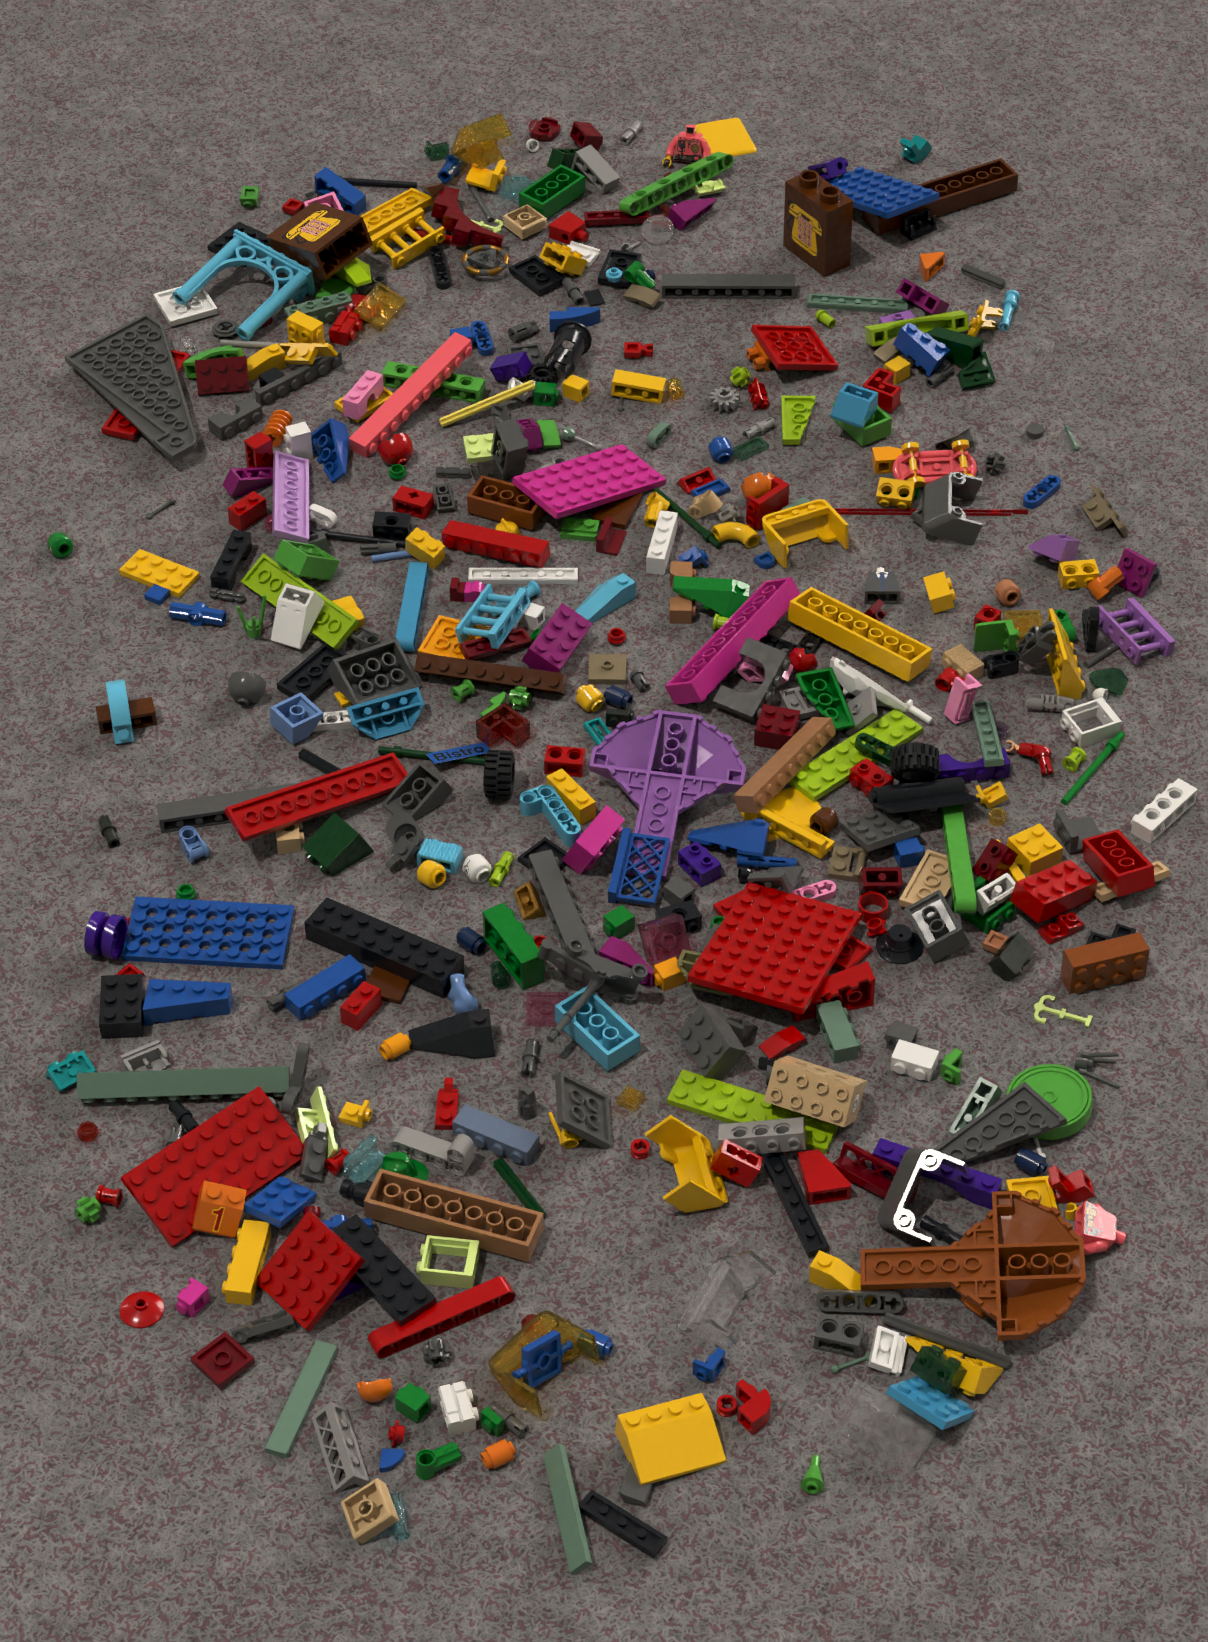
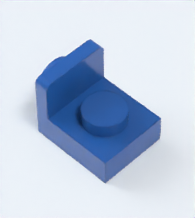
(711, 1368)

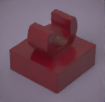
(875, 611)

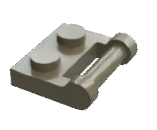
(841, 863)

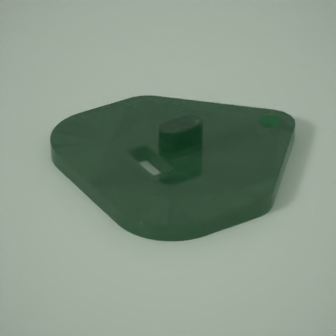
(1114, 684)

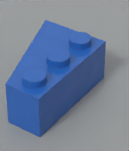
(350, 198)

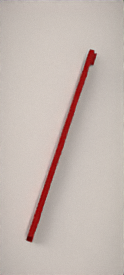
(993, 512)

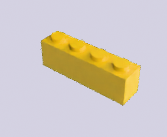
(247, 1262)

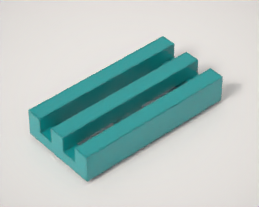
(591, 733)

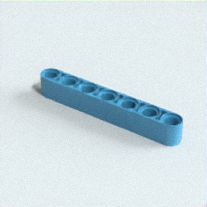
(412, 605)

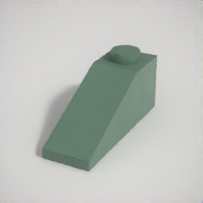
(980, 1099)

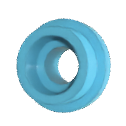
(614, 275)

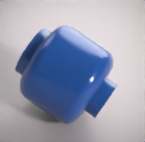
(720, 449)

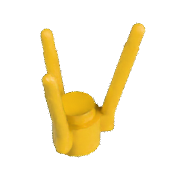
(566, 1138)

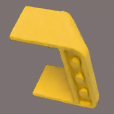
(801, 524)
(692, 1157)

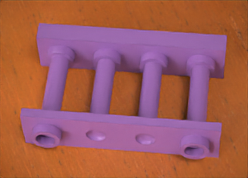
(1138, 618)

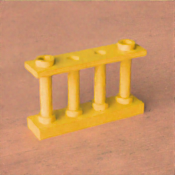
(405, 226)

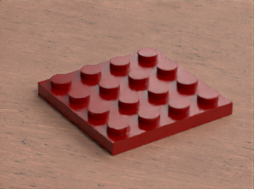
(794, 347)
(309, 1270)

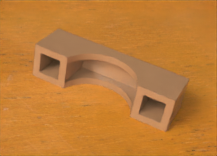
(680, 607)

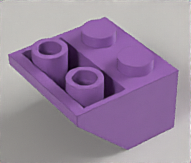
(1057, 547)

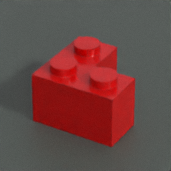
(888, 394)

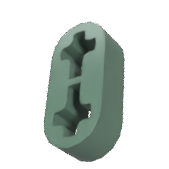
(658, 435)

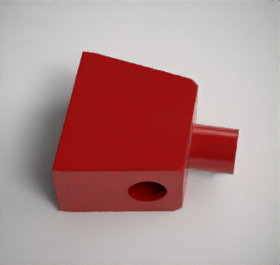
(568, 229)

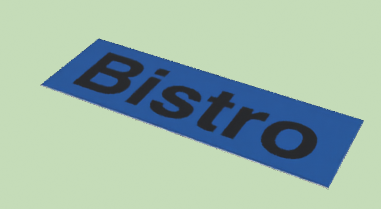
(458, 753)

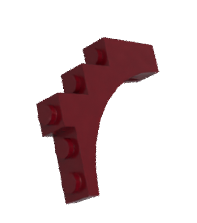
(455, 221)

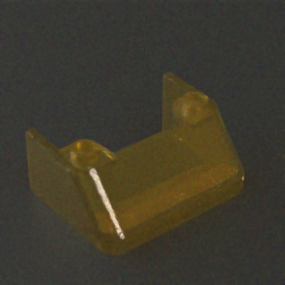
(477, 142)
(510, 1355)

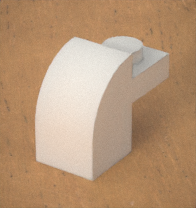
(532, 617)

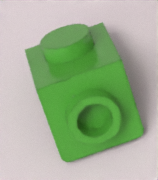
(249, 196)
(950, 1067)

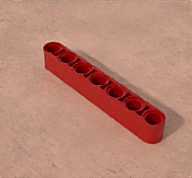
(442, 1317)

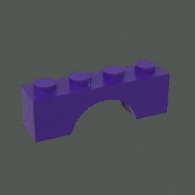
(972, 771)

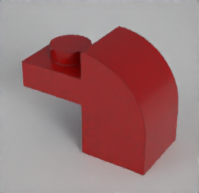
(1070, 1188)
(756, 1406)

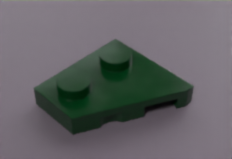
(977, 373)

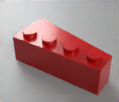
(851, 986)

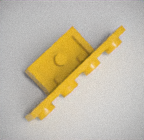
(306, 353)

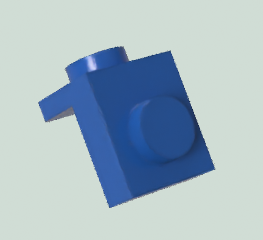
(695, 556)

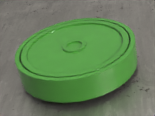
(1064, 1091)

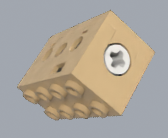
(815, 1091)

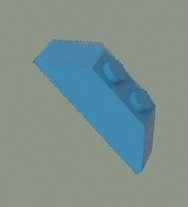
(387, 714)

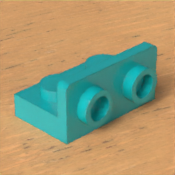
(65, 1073)

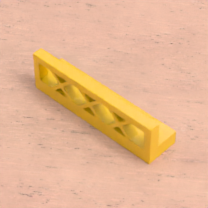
(796, 832)

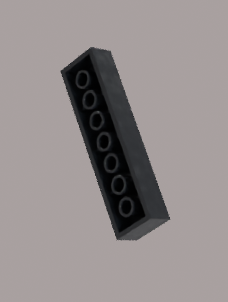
(383, 946)

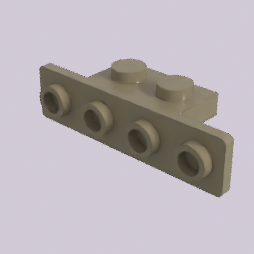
(1100, 513)

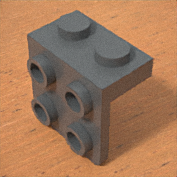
(1074, 831)

